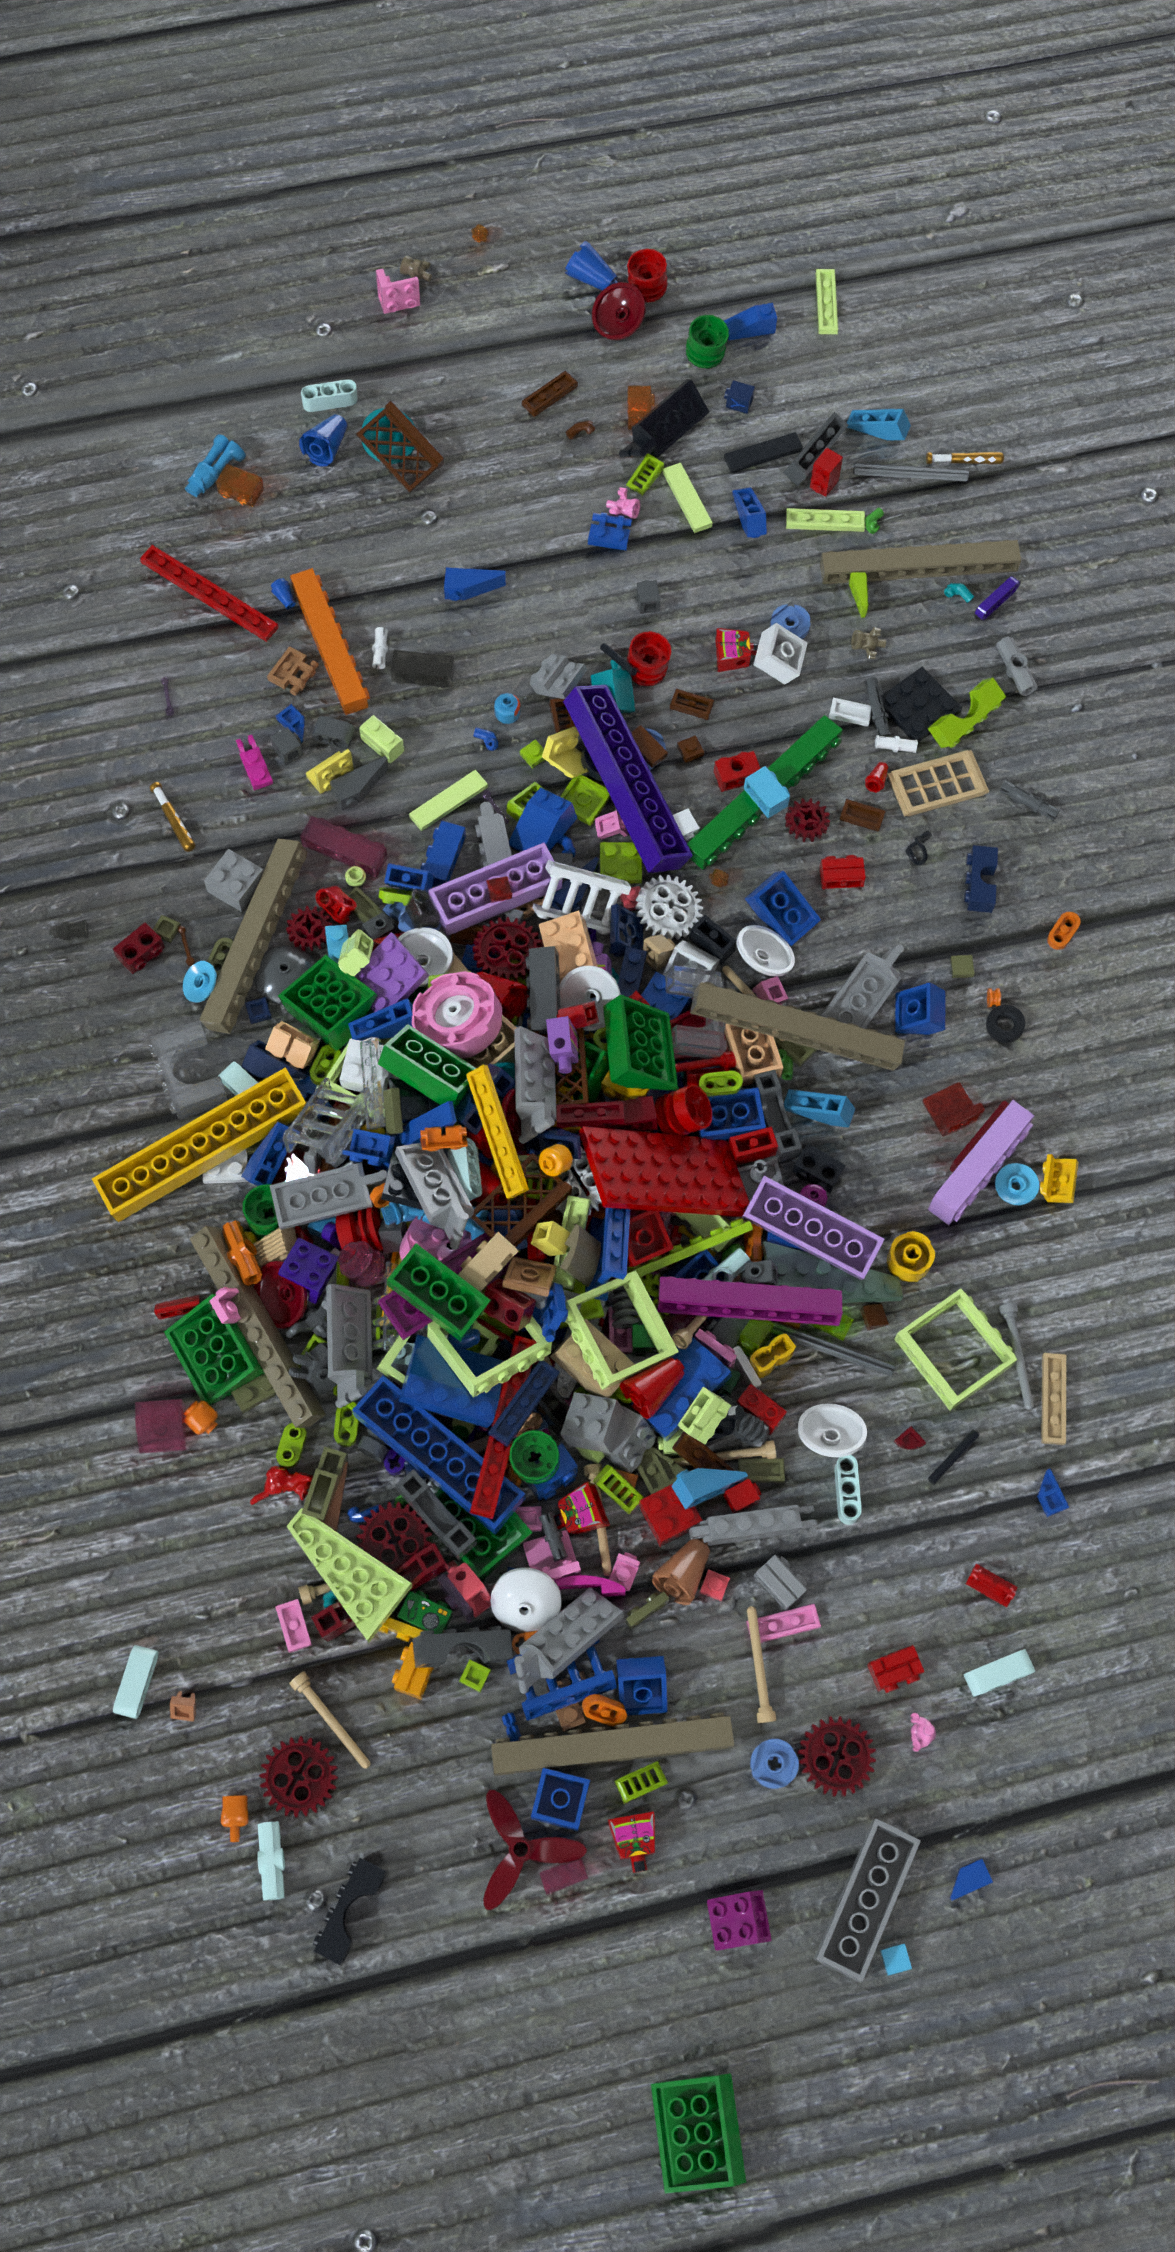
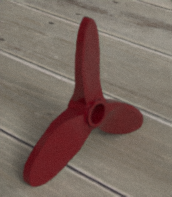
(541, 1850)

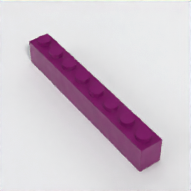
(749, 1301)

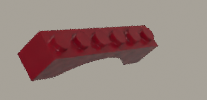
(417, 1570)

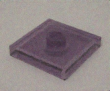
(455, 1599)

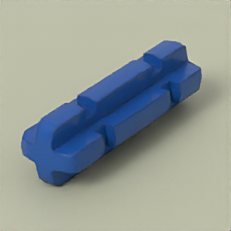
(512, 1729)

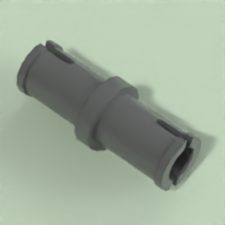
(553, 1536)

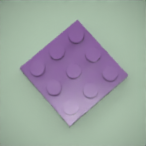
(391, 973)

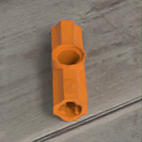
(241, 1253)

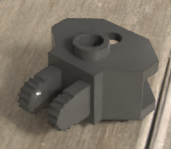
(314, 1368)

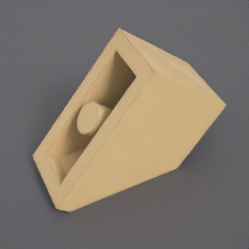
(658, 951)

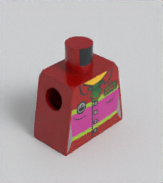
(733, 649)
(582, 1510)
(634, 1838)

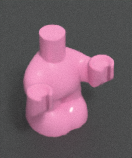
(623, 505)
(922, 1732)

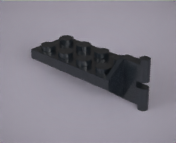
(667, 422)

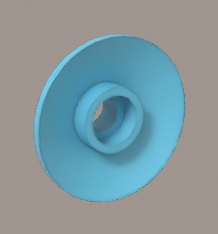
(199, 981)
(1023, 1177)

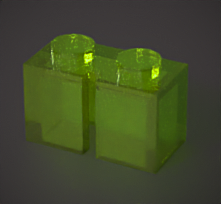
(755, 1335)

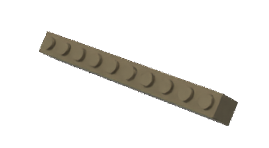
(921, 561)
(253, 936)
(797, 1026)
(259, 1330)
(612, 1745)

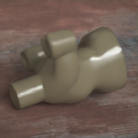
(415, 268)
(867, 641)

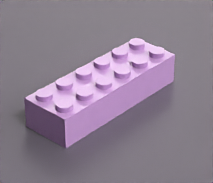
(467, 898)
(981, 1163)
(813, 1228)

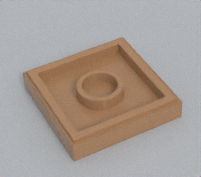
(529, 1276)

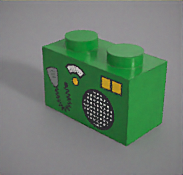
(641, 1341)
(424, 1613)

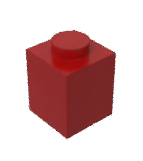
(742, 1496)

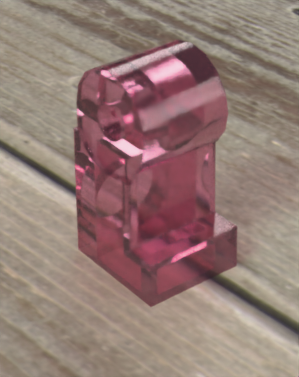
(563, 1876)

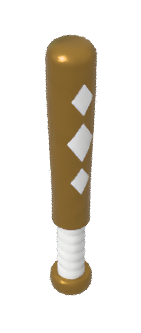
(967, 458)
(177, 825)

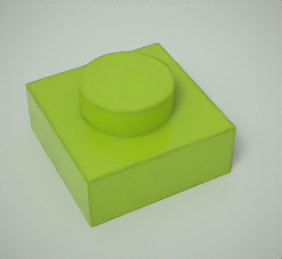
(532, 753)
(475, 1676)

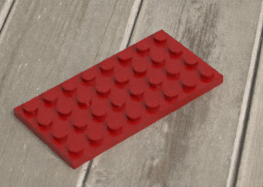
(664, 1172)

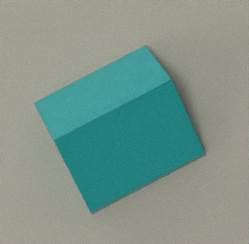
(620, 686)

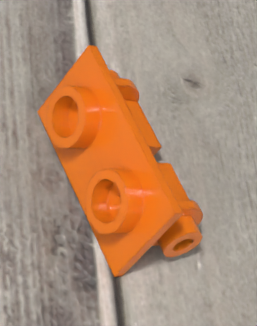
(433, 1140)

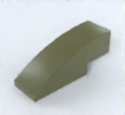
(324, 1483)

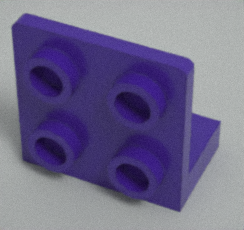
(309, 1267)

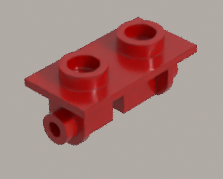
(991, 1585)

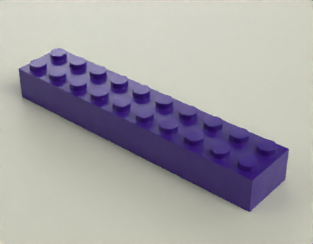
(627, 778)

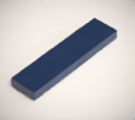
(524, 1403)

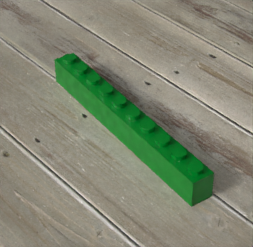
(743, 811)

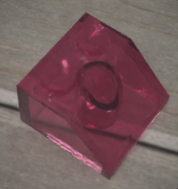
(160, 1426)

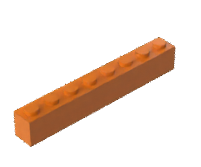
(329, 641)

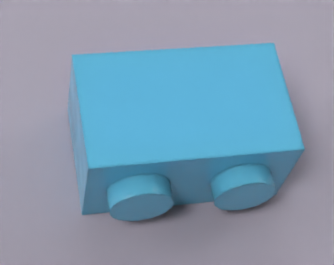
(767, 791)

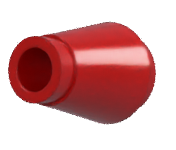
(876, 779)

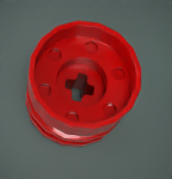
(648, 273)
(650, 656)
(683, 1111)
(360, 1228)

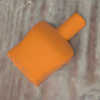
(234, 1815)

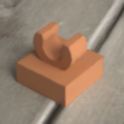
(182, 1707)

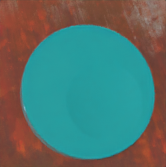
(385, 436)

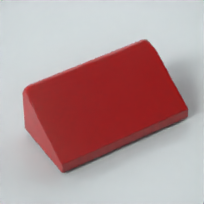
(176, 1307)

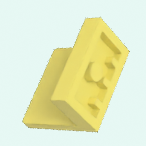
(562, 754)
(330, 769)

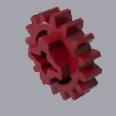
(807, 820)
(299, 927)

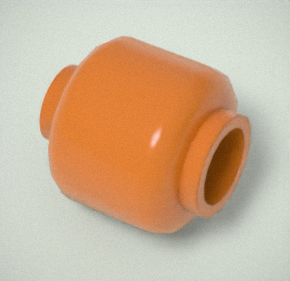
(200, 1417)

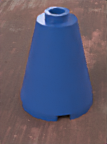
(590, 268)
(323, 440)

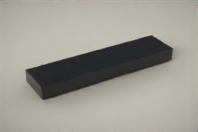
(763, 452)

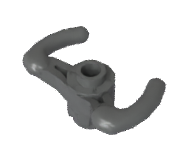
(315, 1321)

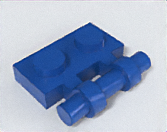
(608, 536)
(553, 1312)

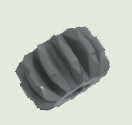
(751, 1430)

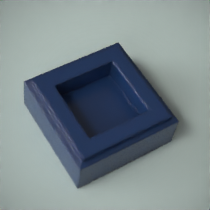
(258, 1010)

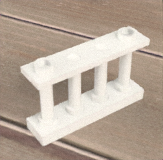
(577, 877)

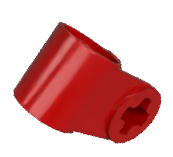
(336, 903)

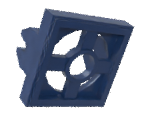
(619, 916)

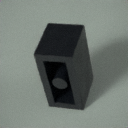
(713, 939)

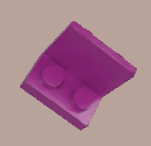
(739, 1920)

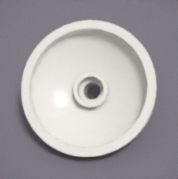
(429, 947)
(765, 950)
(583, 981)
(832, 1430)
(525, 1589)

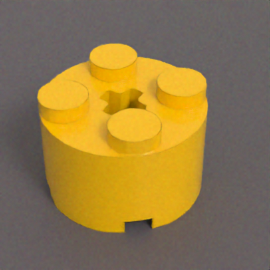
(912, 1244)

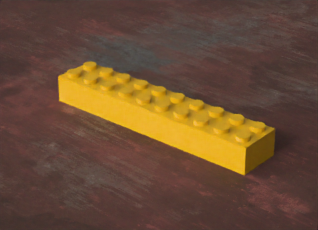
(199, 1145)

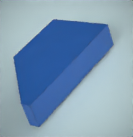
(293, 719)
(1051, 1496)
(970, 1879)

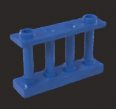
(614, 1239)
(574, 1693)

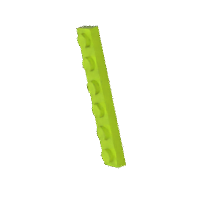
(696, 1245)

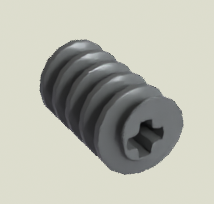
(623, 1310)

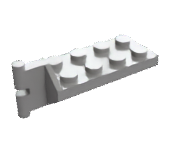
(865, 989)
(534, 1083)
(437, 1189)
(324, 1195)
(349, 1341)
(565, 1638)

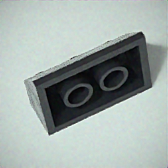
(412, 1101)

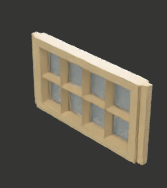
(937, 783)

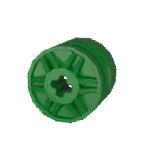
(707, 341)
(257, 1207)
(540, 1444)

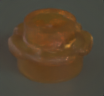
(479, 233)
(719, 878)

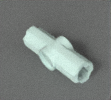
(731, 1266)
(271, 1861)

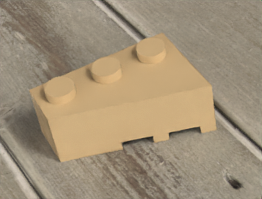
(488, 1262)

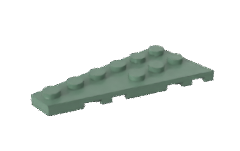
(806, 1270)

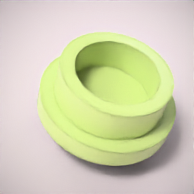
(355, 876)

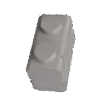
(781, 1582)

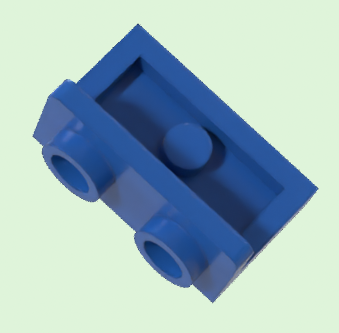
(370, 1146)

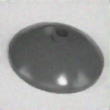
(271, 980)

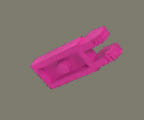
(254, 764)

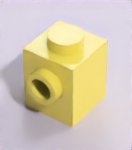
(550, 1238)

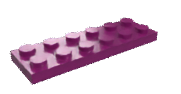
(408, 1318)

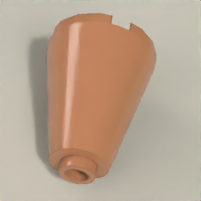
(683, 1572)

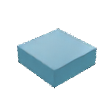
(896, 1959)

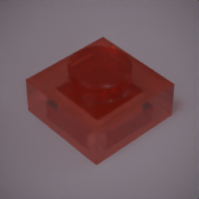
(499, 889)

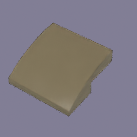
(583, 1255)

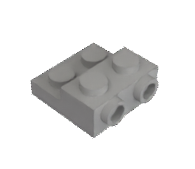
(557, 676)

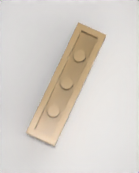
(1053, 1399)

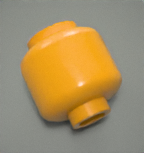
(555, 1160)

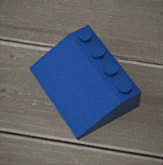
(700, 1371)
(436, 1387)

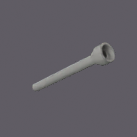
(1009, 1313)

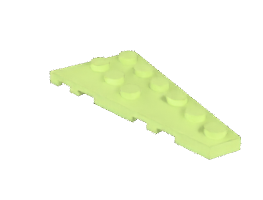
(358, 1580)

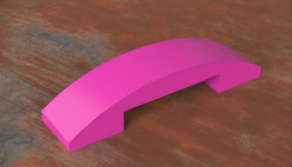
(608, 1587)

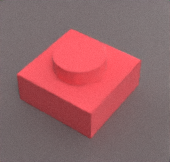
(629, 901)
(714, 1585)

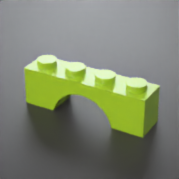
(984, 698)

